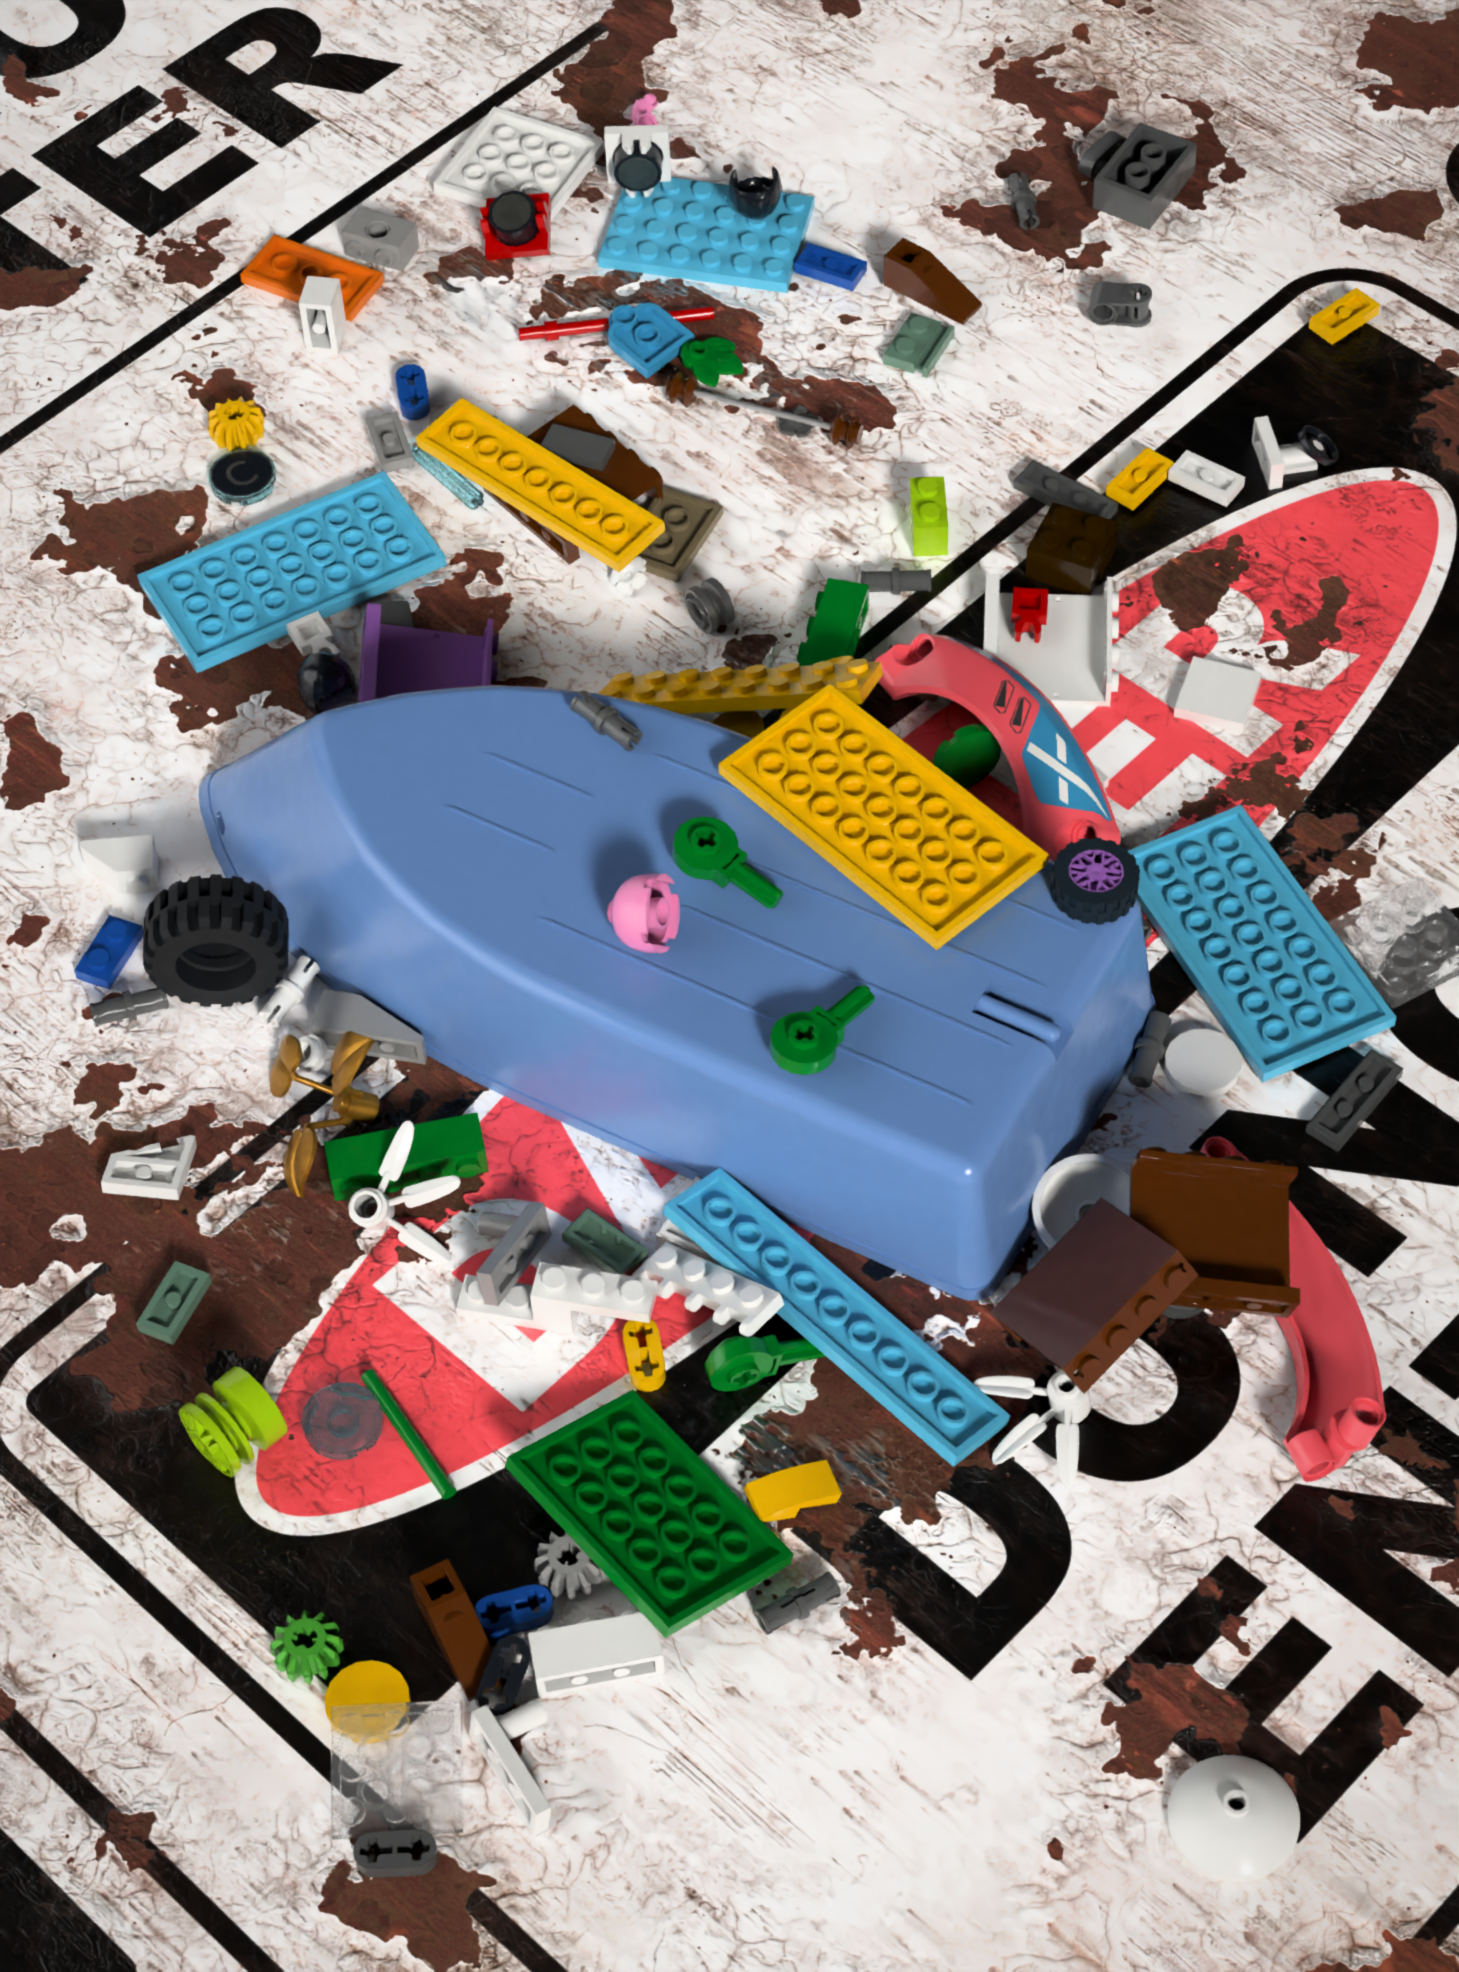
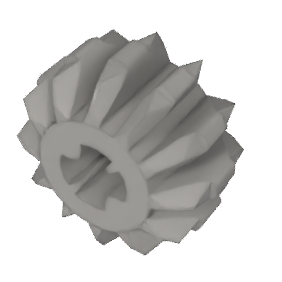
(560, 1576)

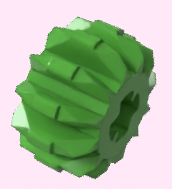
(297, 1659)

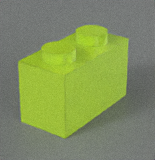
(928, 516)

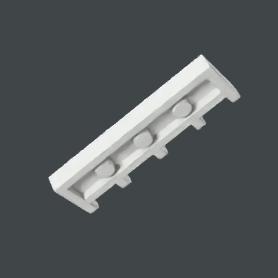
(711, 1286)

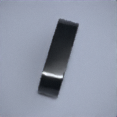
(512, 1679)

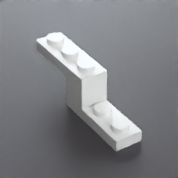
(560, 1296)

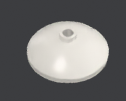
(1073, 1188)
(1229, 1841)

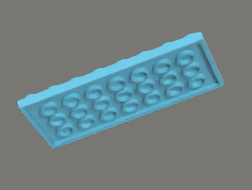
(290, 566)
(1255, 944)

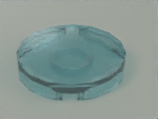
(342, 1420)

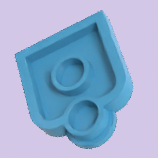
(646, 336)

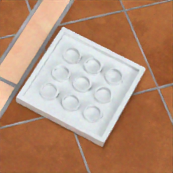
(518, 155)

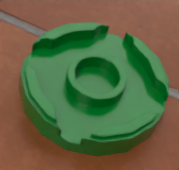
(968, 755)

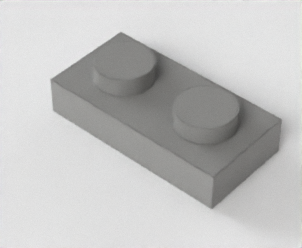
(389, 442)

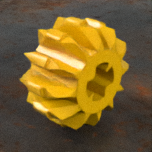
(236, 424)

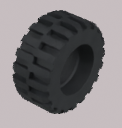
(215, 940)

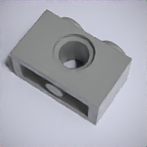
(380, 239)

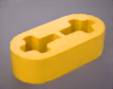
(636, 1355)

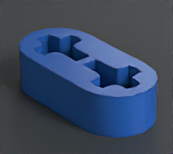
(407, 393)
(514, 1610)

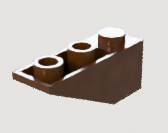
(926, 280)
(453, 1624)

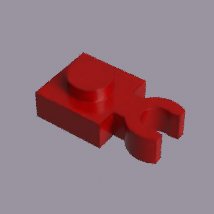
(1029, 611)

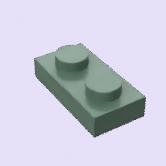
(174, 1302)

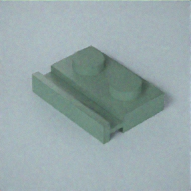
(918, 345)

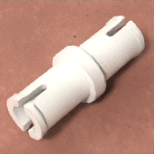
(289, 991)

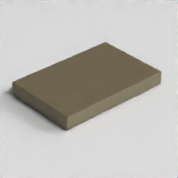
(687, 527)

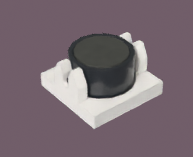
(638, 157)

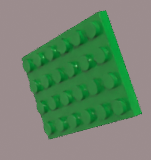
(649, 1512)

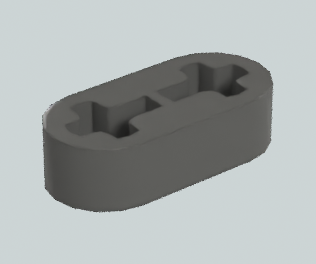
(1099, 154)
(395, 1853)

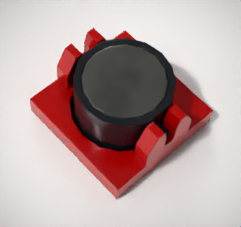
(519, 223)

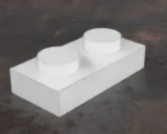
(1206, 478)

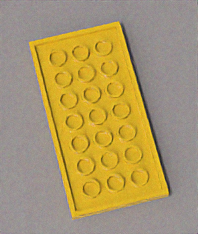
(883, 815)

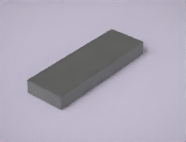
(1050, 486)
(1354, 1100)

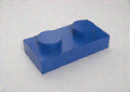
(830, 267)
(109, 952)

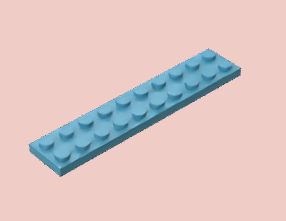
(839, 1317)

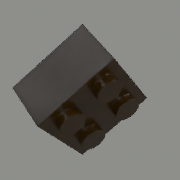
(1071, 549)

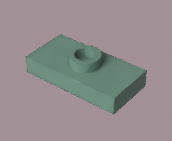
(604, 1244)

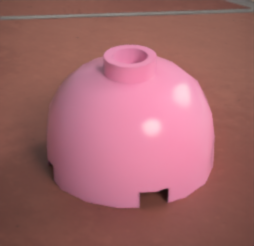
(645, 912)

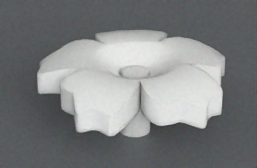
(630, 577)

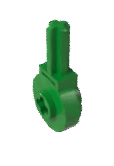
(710, 851)
(809, 1040)
(746, 1360)

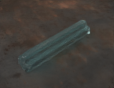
(450, 478)

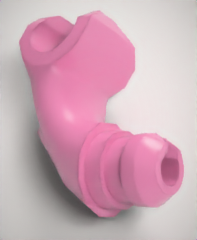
(642, 110)

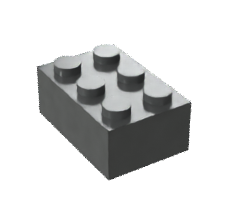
(1144, 176)

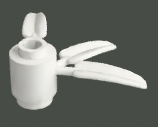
(412, 1196)
(1066, 1405)

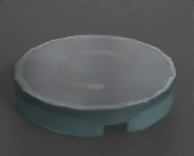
(242, 477)

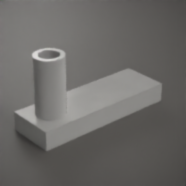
(520, 1243)

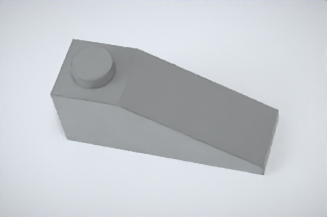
(346, 1011)

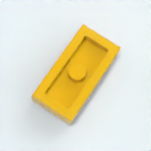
(1344, 316)
(1139, 478)

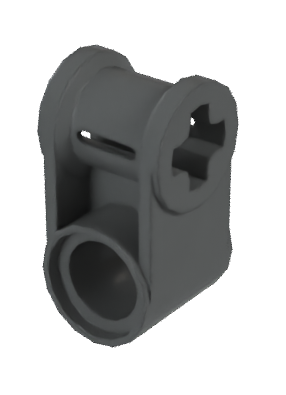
(1117, 302)

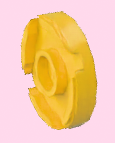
(366, 1684)

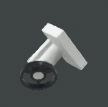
(1289, 458)

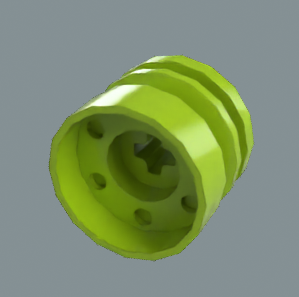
(239, 1417)

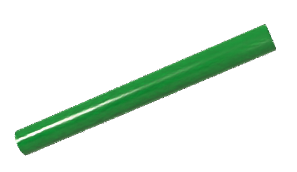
(409, 1434)

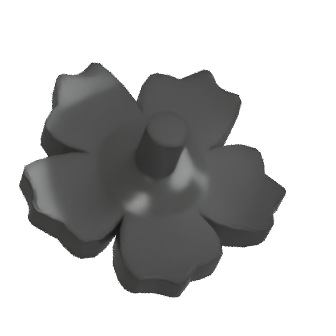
(791, 427)

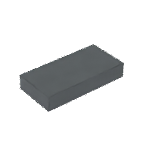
(579, 446)

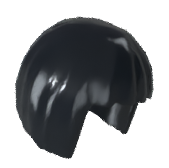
(755, 196)
(322, 676)

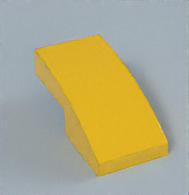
(788, 1490)

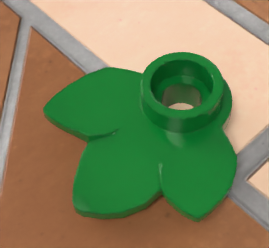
(711, 359)

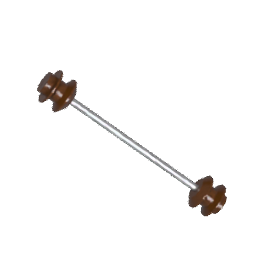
(688, 391)

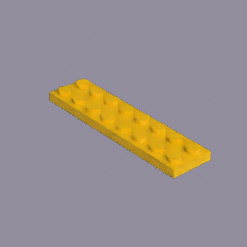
(541, 484)
(746, 688)

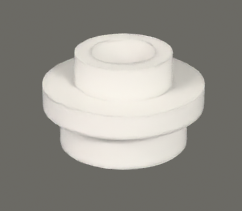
(313, 1053)

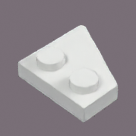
(150, 1170)

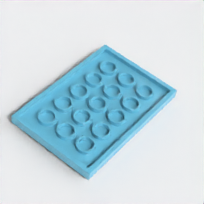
(698, 235)

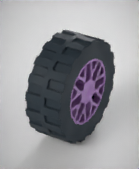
(1096, 862)

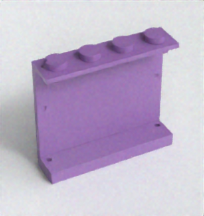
(421, 659)

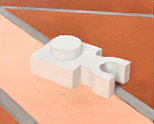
(312, 635)

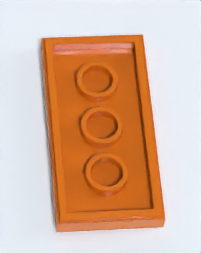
(285, 264)

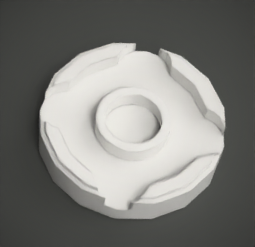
(1202, 1063)

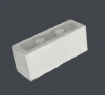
(595, 1653)

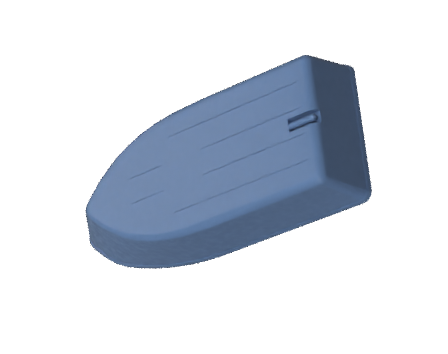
(463, 881)

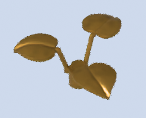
(347, 1101)

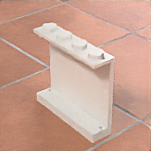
(1075, 645)

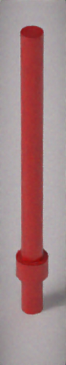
(552, 330)

